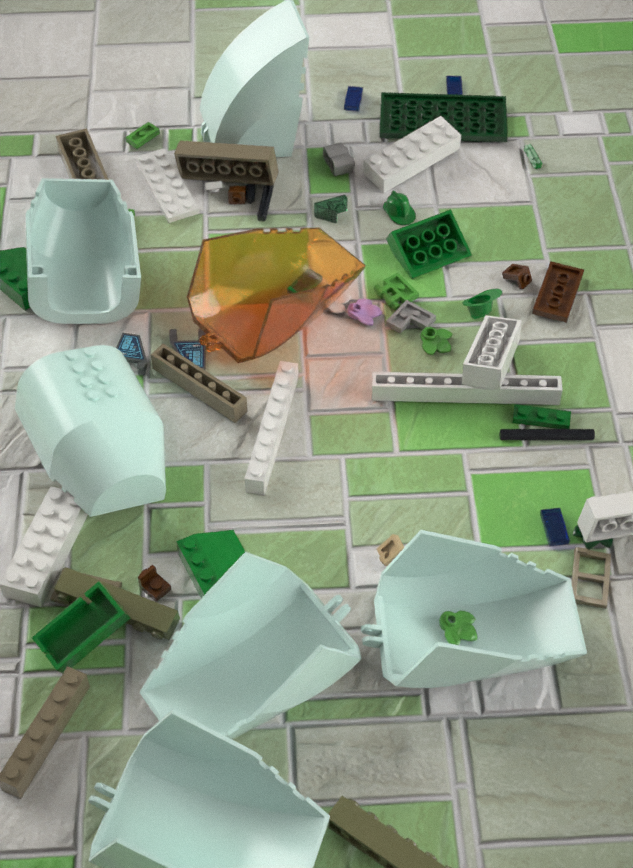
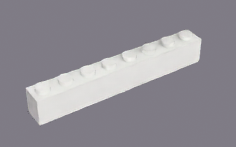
(271, 428)

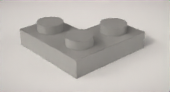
(410, 313)

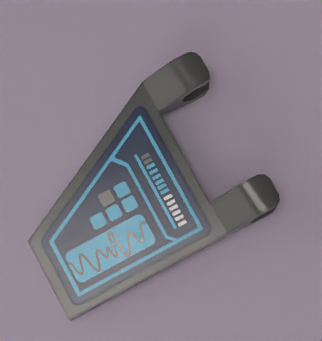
(189, 349)
(133, 351)

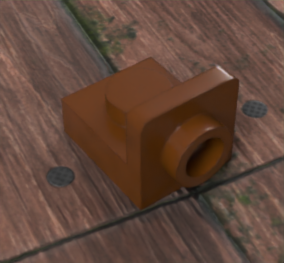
(236, 194)
(518, 273)
(153, 583)

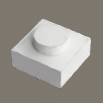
(213, 187)

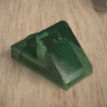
(329, 208)

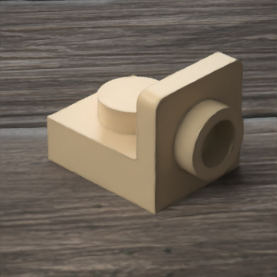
(390, 549)

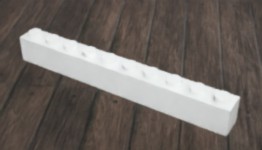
(449, 388)

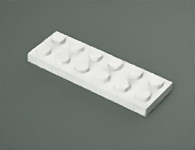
(166, 185)

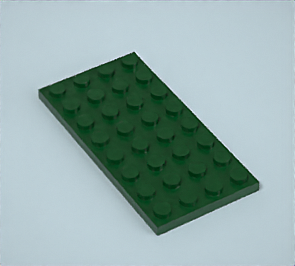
(472, 116)

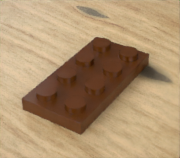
(558, 292)

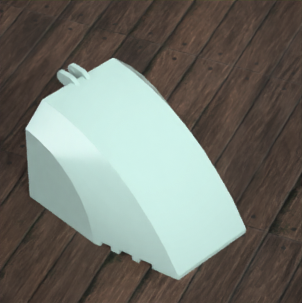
(258, 84)
(520, 612)
(251, 650)
(203, 804)

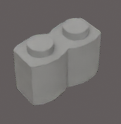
(338, 159)

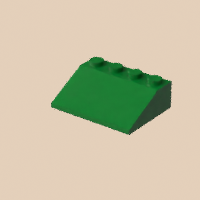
(429, 244)
(14, 275)
(209, 556)

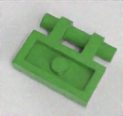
(399, 288)

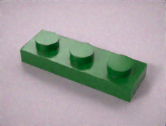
(541, 417)

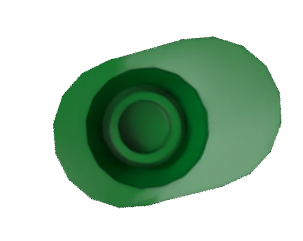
(399, 209)
(482, 303)

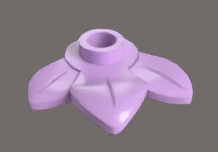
(363, 311)

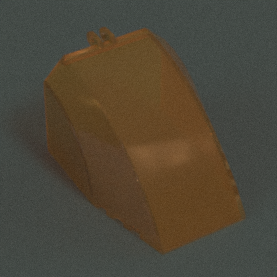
(243, 283)

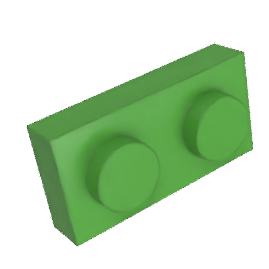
(142, 135)

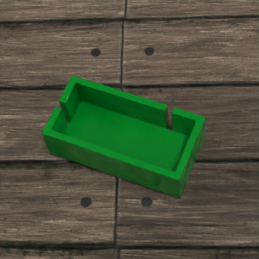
(81, 628)

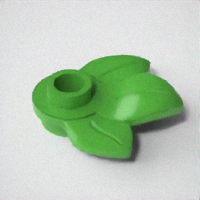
(435, 340)
(459, 628)

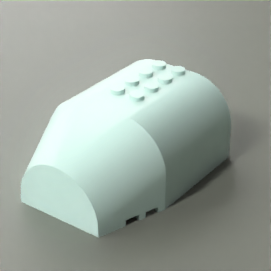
(81, 252)
(94, 428)

